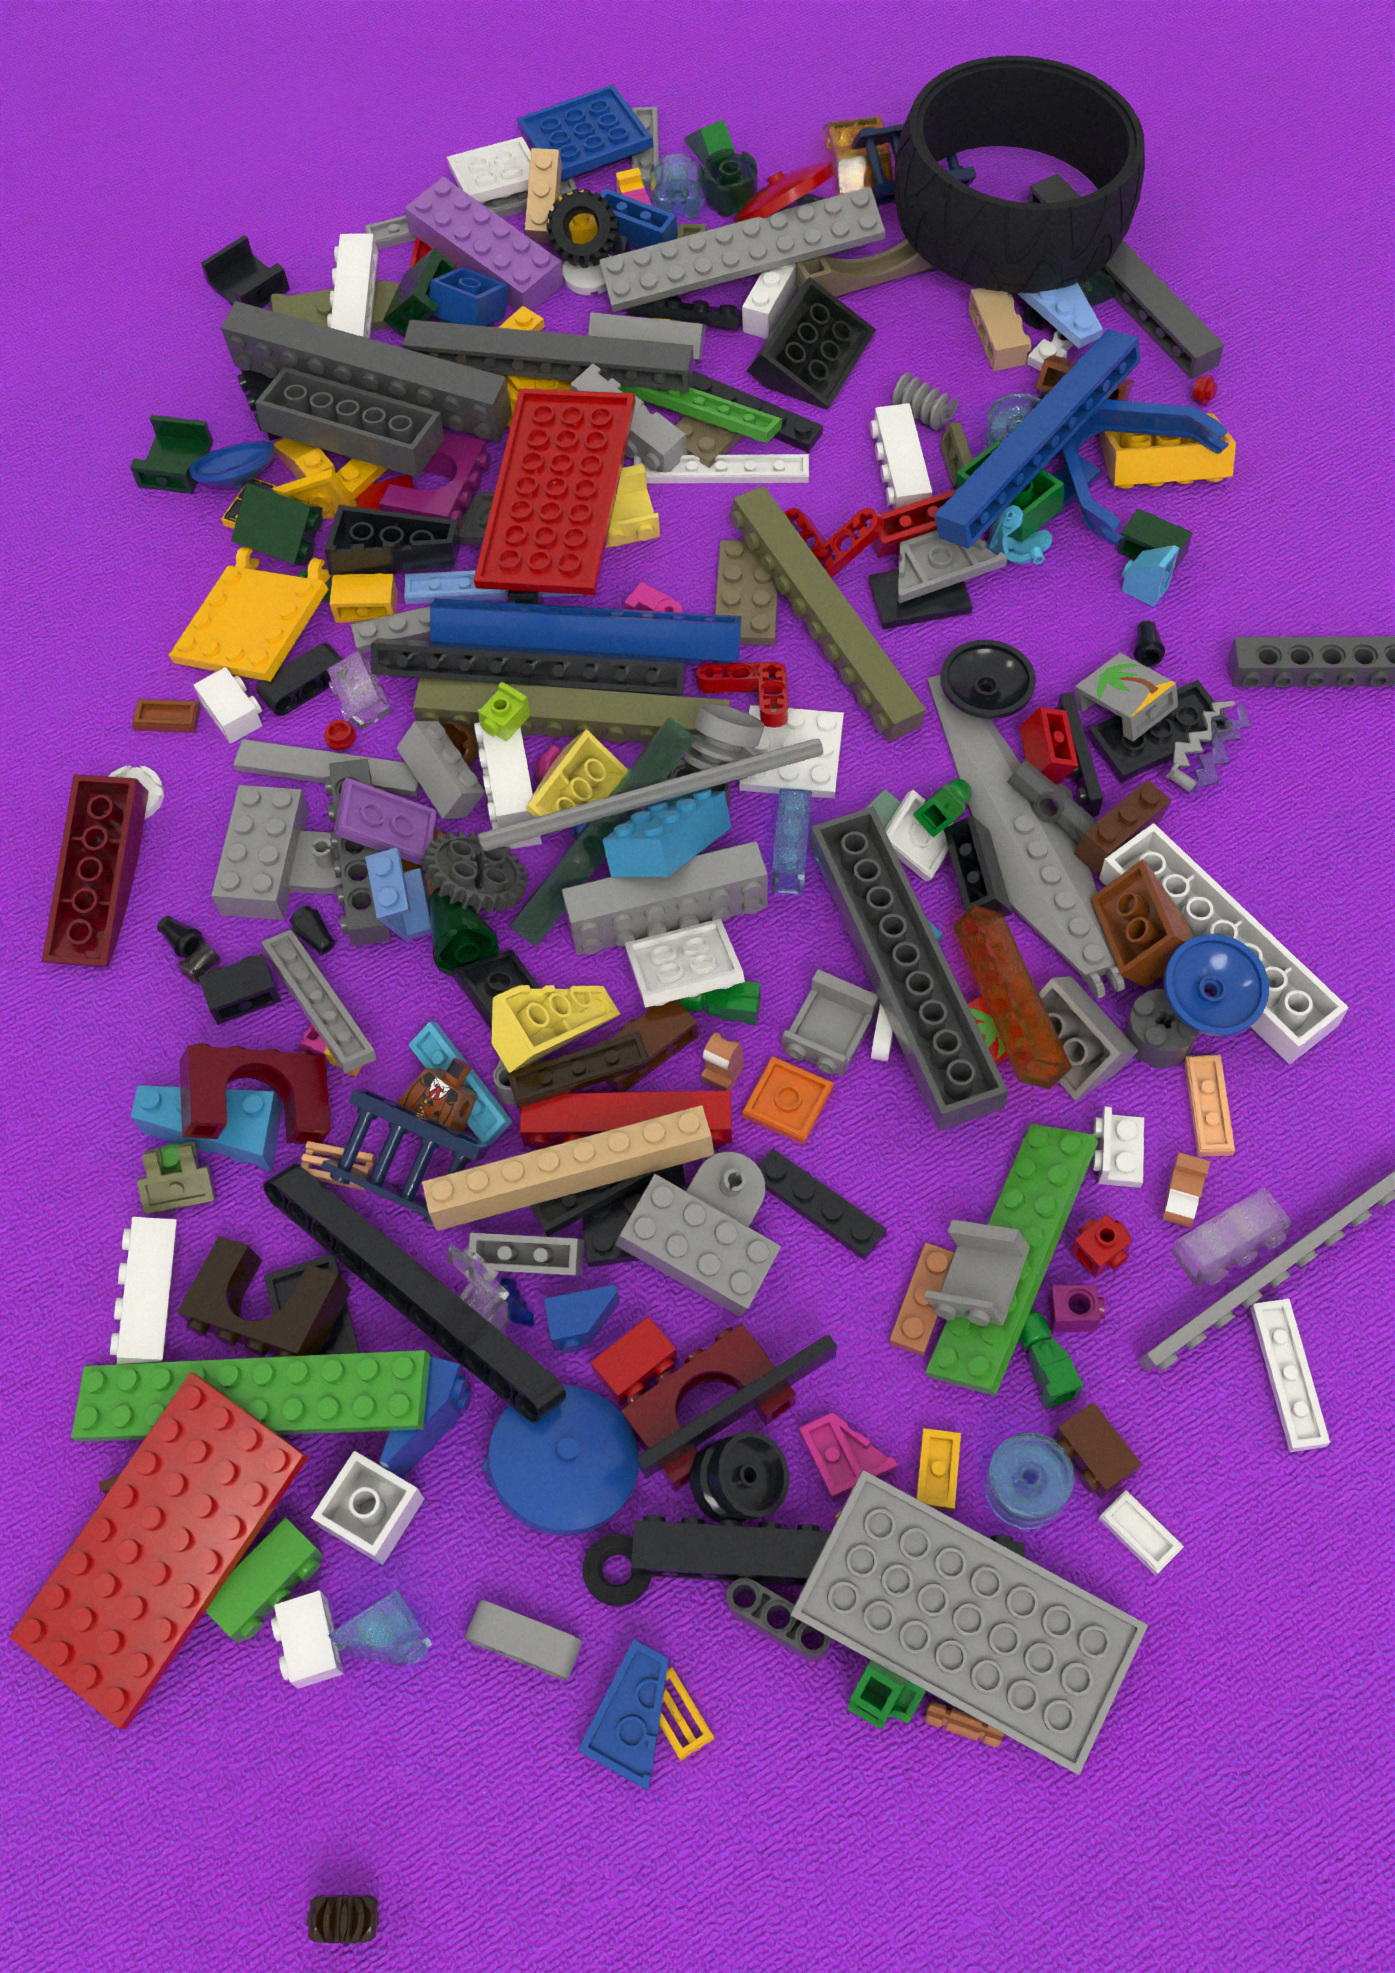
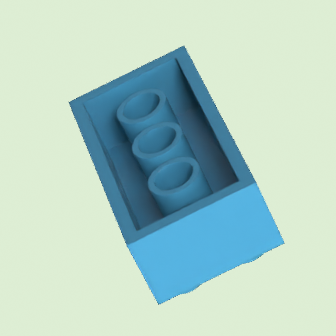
(667, 834)

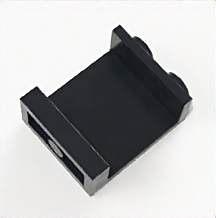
(243, 277)

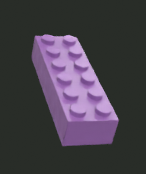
(484, 243)

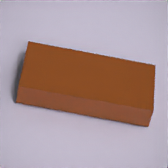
(166, 715)

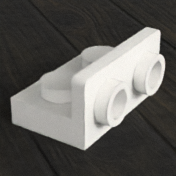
(1120, 1149)

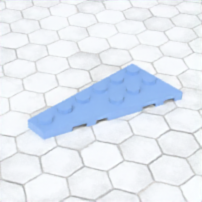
(1068, 313)

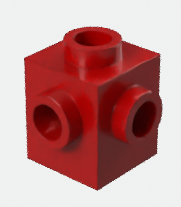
(1101, 1245)

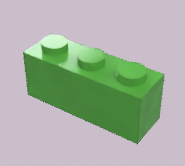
(263, 1581)

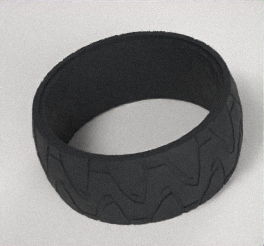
(1033, 108)

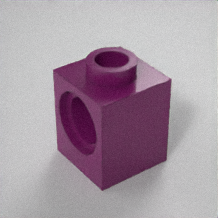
(1065, 1320)

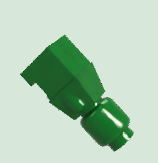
(944, 806)
(731, 1004)
(1049, 1363)

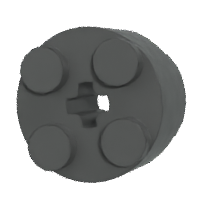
(1158, 1031)

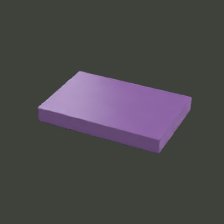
(384, 820)

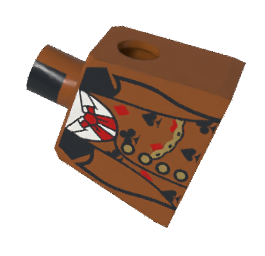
(442, 1095)

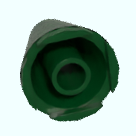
(458, 934)

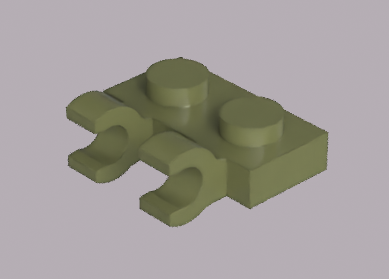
(175, 1188)

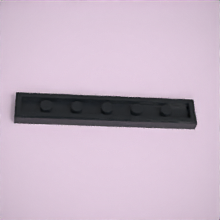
(736, 1406)

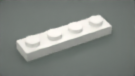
(1289, 1375)

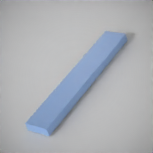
(456, 585)

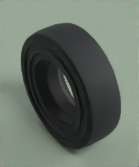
(593, 1577)

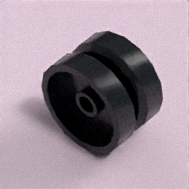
(739, 1477)

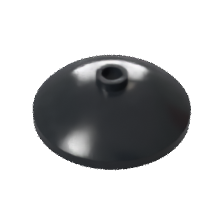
(992, 668)

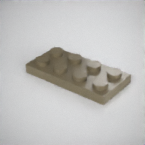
(747, 592)

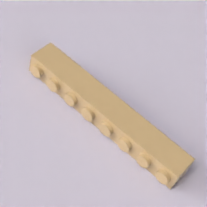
(568, 1168)

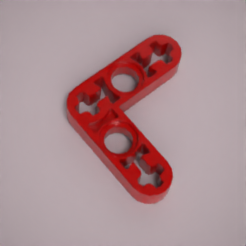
(823, 549)
(722, 678)

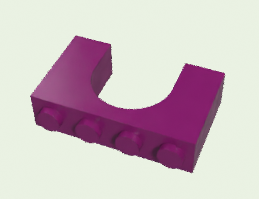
(458, 458)

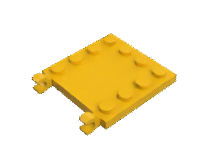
(251, 619)

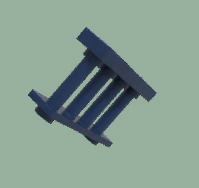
(884, 189)
(401, 1121)

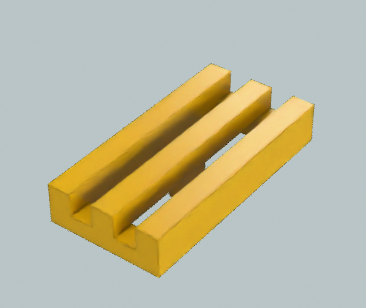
(694, 1744)

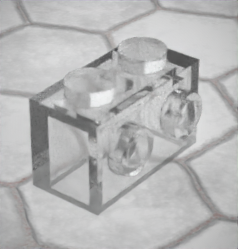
(359, 691)

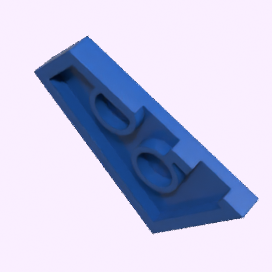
(629, 1717)

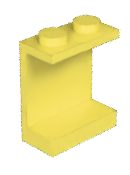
(633, 512)

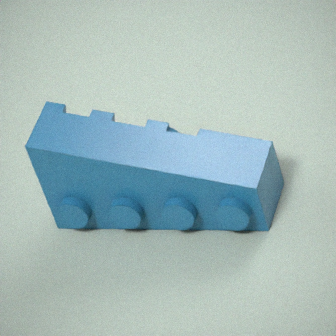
(249, 1131)

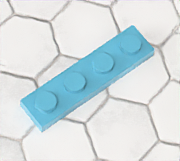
(437, 1051)

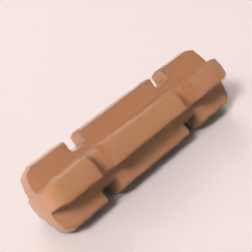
(962, 1724)

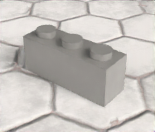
(440, 769)
(530, 1253)

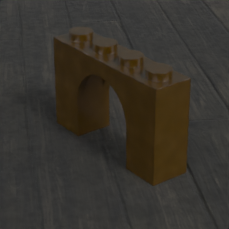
(295, 1330)

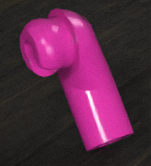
(545, 762)

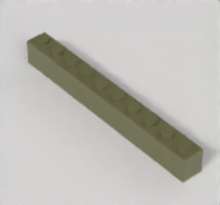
(827, 614)
(562, 710)

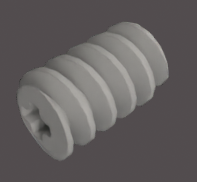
(923, 402)

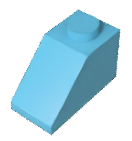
(1150, 574)

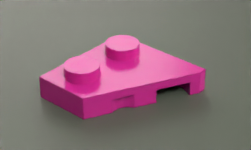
(842, 1454)

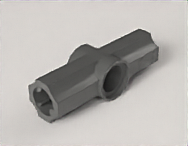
(1039, 790)

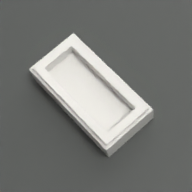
(1140, 1532)

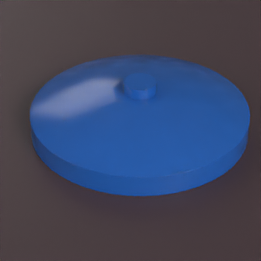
(567, 1468)

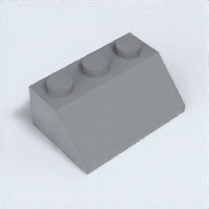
(1087, 1035)

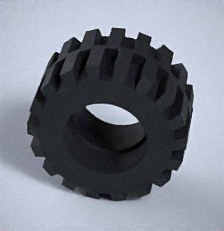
(565, 211)

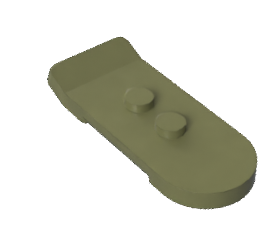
(316, 305)

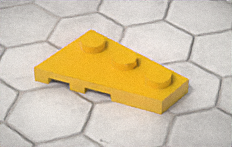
(321, 490)

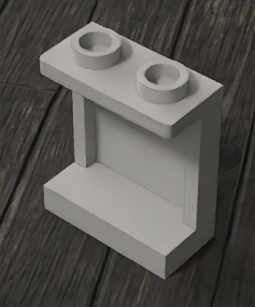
(831, 1024)

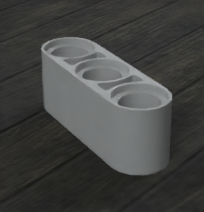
(523, 1640)

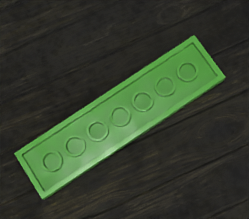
(1038, 1205)

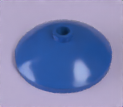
(233, 464)
(1232, 974)

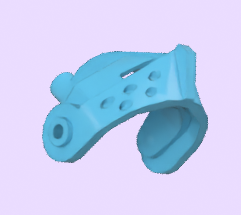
(1024, 552)

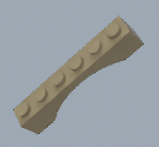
(849, 275)

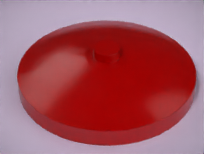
(785, 190)

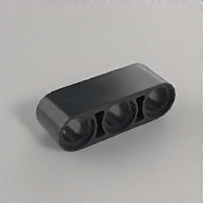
(299, 680)

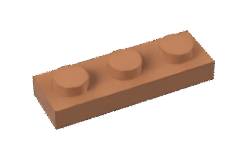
(916, 1315)

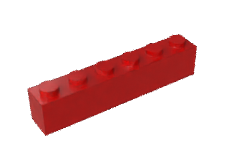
(587, 1114)

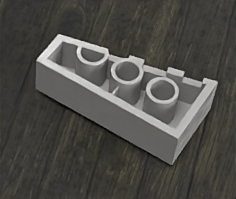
(650, 436)

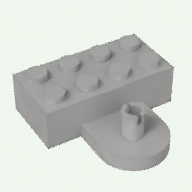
(271, 855)
(705, 1231)

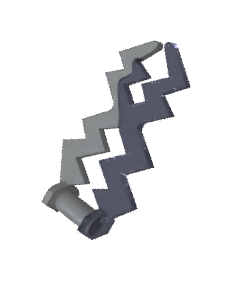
(1216, 737)

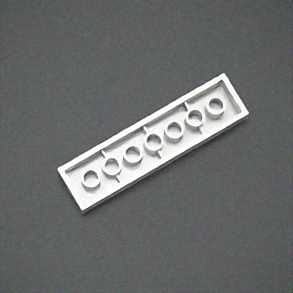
(1298, 1004)

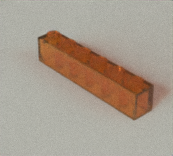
(1012, 997)

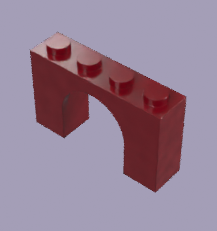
(296, 1078)
(731, 1360)

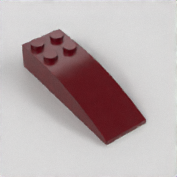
(95, 869)

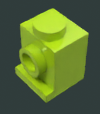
(504, 712)

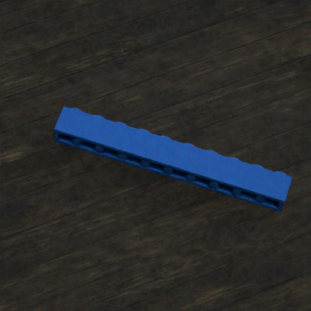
(1037, 438)
(587, 629)

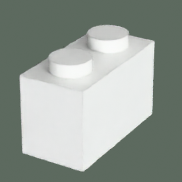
(228, 704)
(304, 1632)

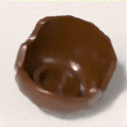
(463, 739)

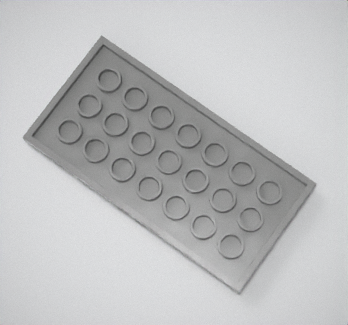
(970, 1621)

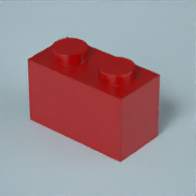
(1049, 743)
(634, 1361)

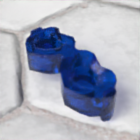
(518, 1308)

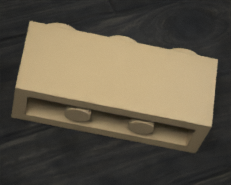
(542, 191)
(999, 328)

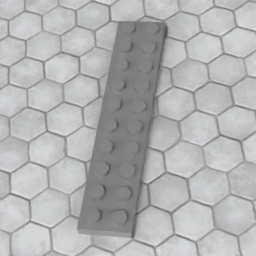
(742, 249)

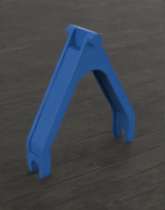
(1138, 419)

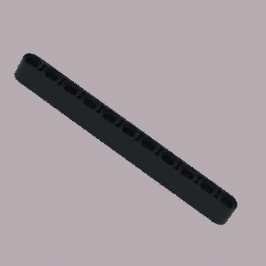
(416, 1293)

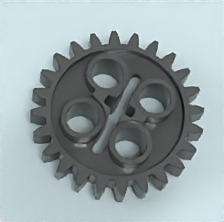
(453, 870)

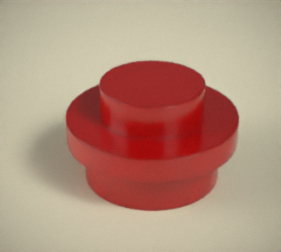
(1204, 389)
(339, 735)

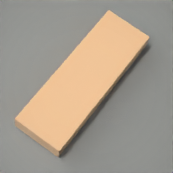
(1209, 1106)

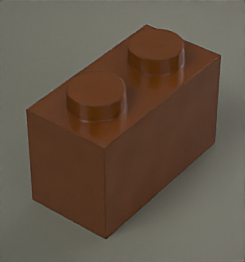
(1097, 1451)

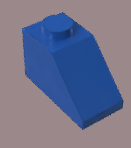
(579, 1316)

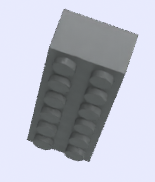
(350, 421)

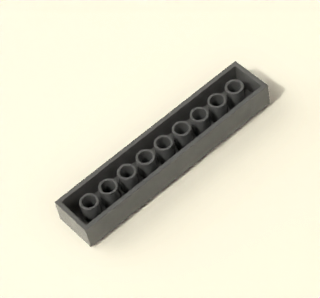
(464, 395)
(908, 970)

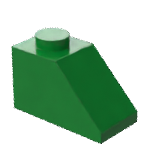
(709, 140)

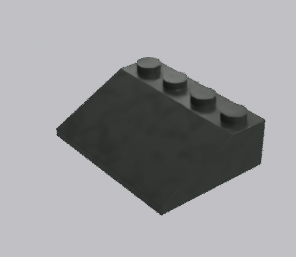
(812, 347)

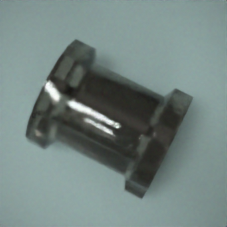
(198, 962)

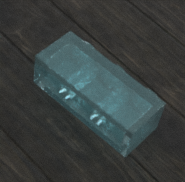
(791, 841)

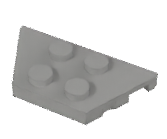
(934, 563)

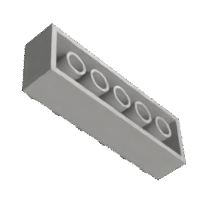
(635, 908)

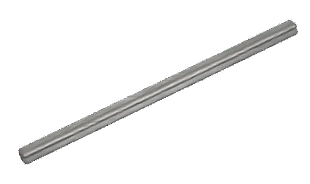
(649, 794)

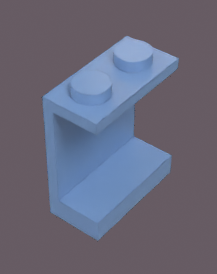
(399, 897)

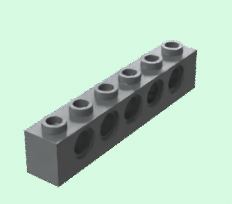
(1312, 661)
(359, 924)

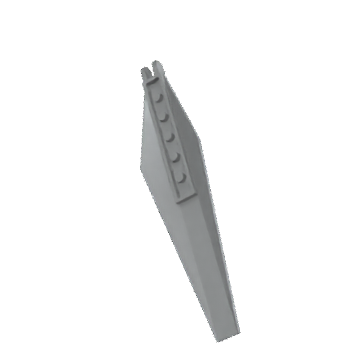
(1035, 857)

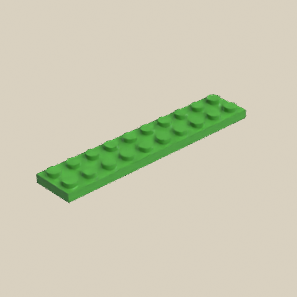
(283, 1392)

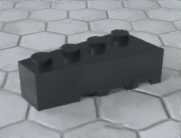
(389, 541)

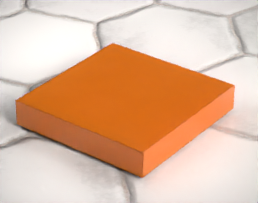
(788, 1100)

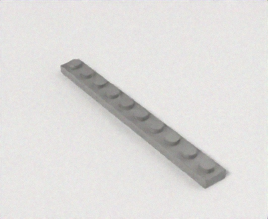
(1273, 1273)

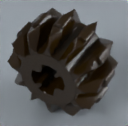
(342, 1918)

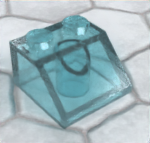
(384, 1633)

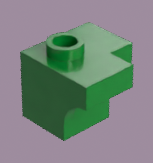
(884, 1696)

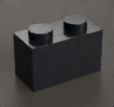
(239, 988)

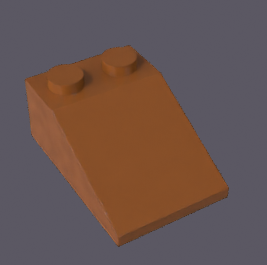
(1140, 923)

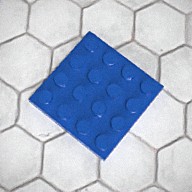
(587, 130)

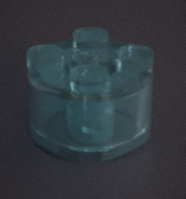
(677, 186)

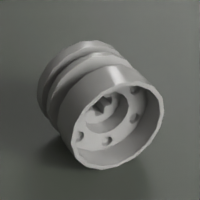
(724, 736)

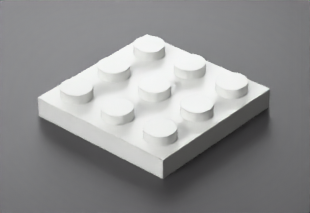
(492, 170)
(814, 774)
(684, 963)

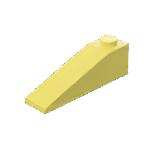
(577, 776)
(539, 1021)

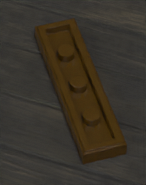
(578, 1070)

